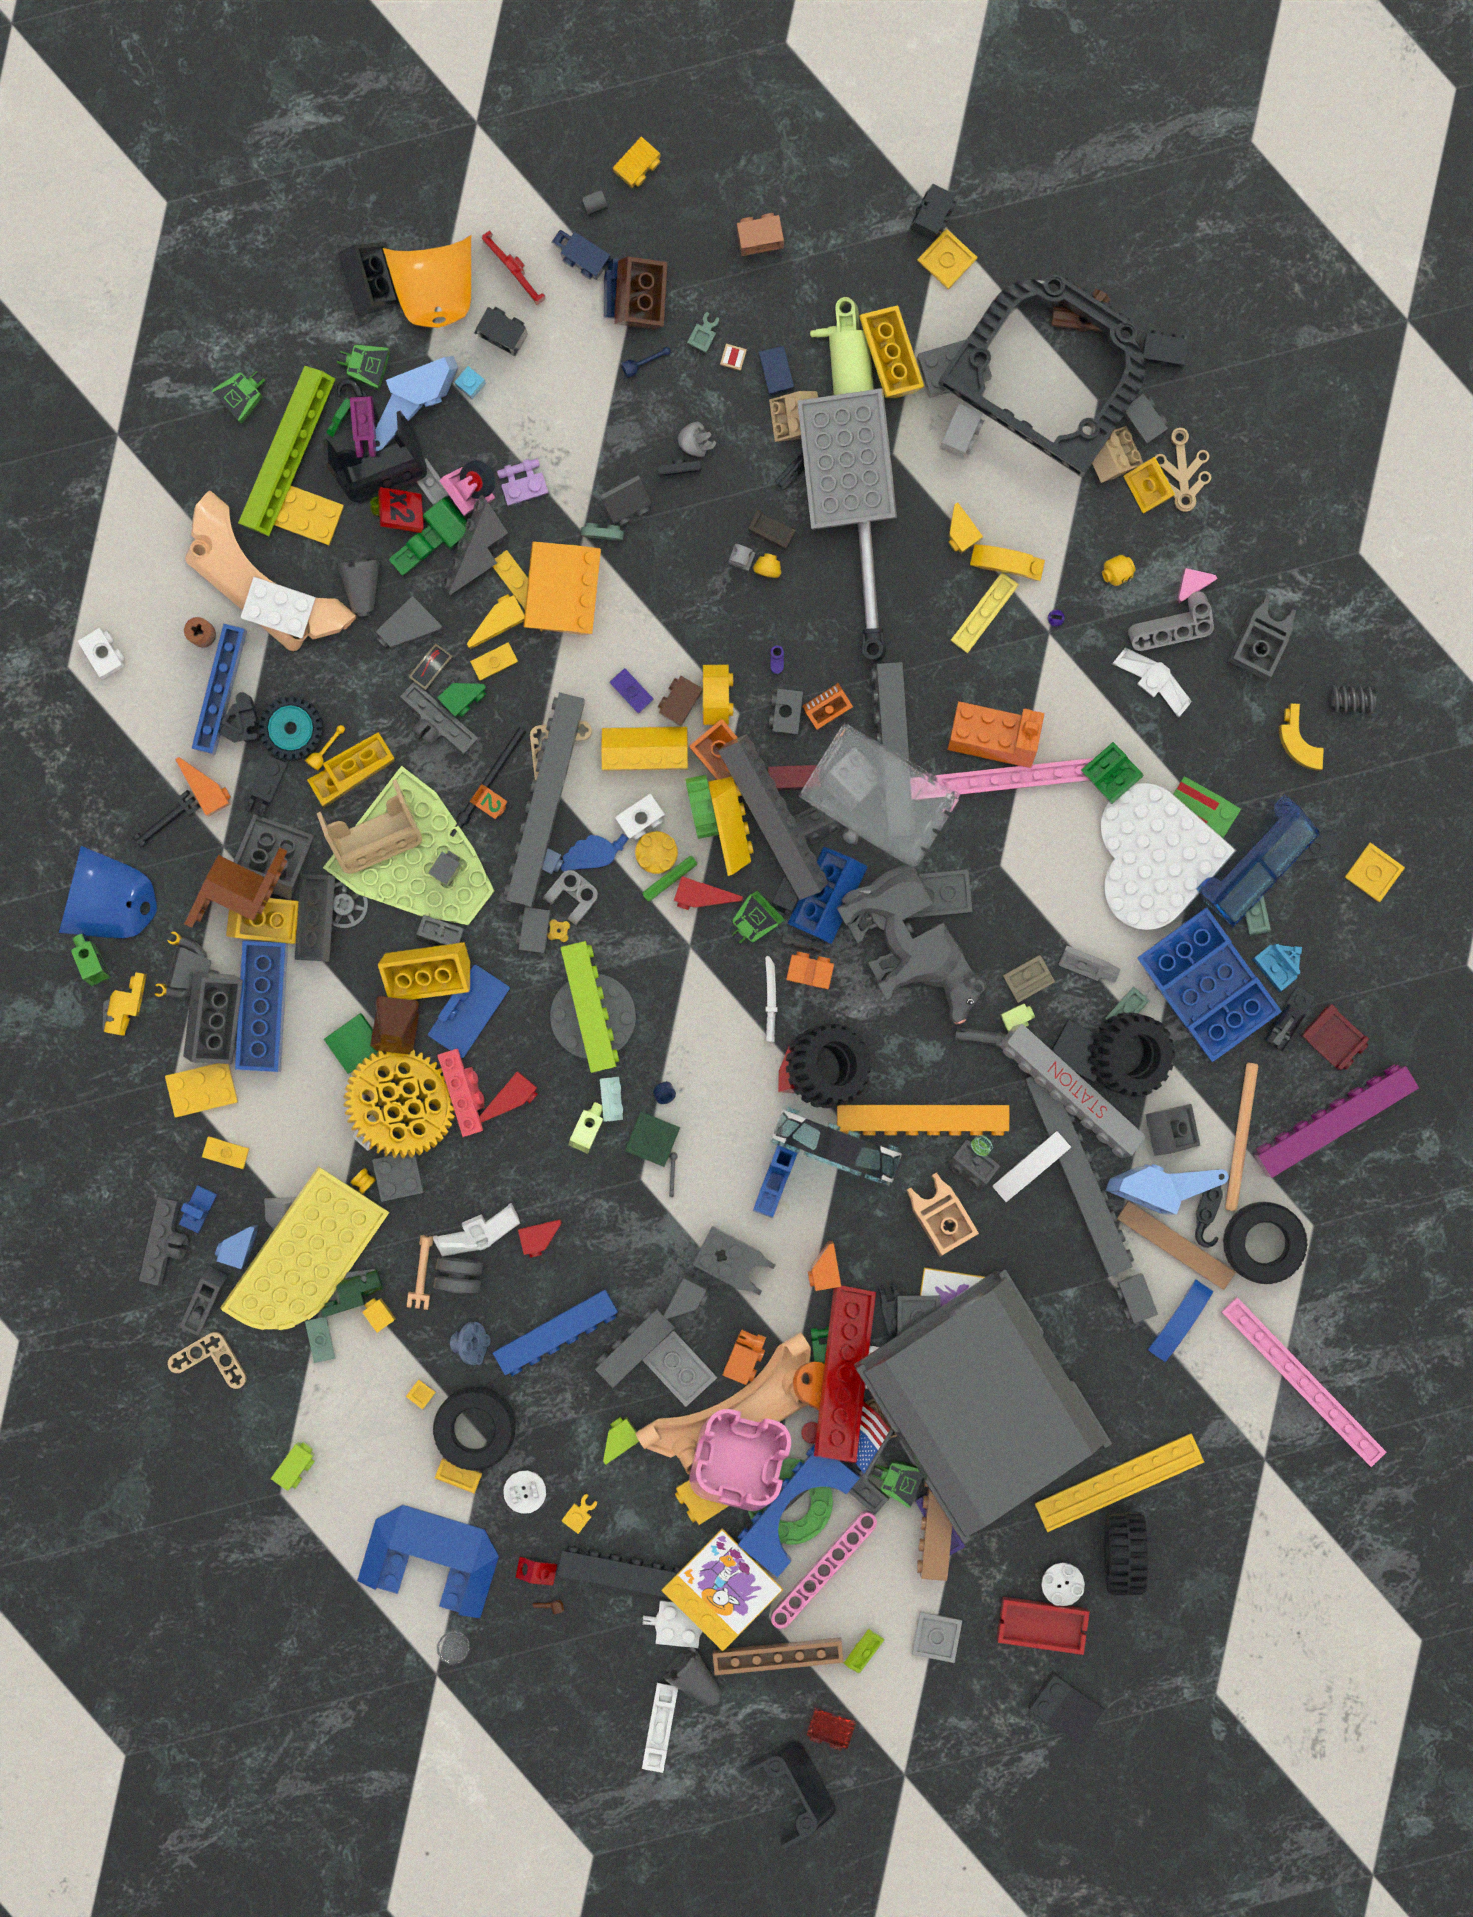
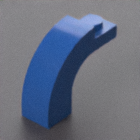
(775, 1181)

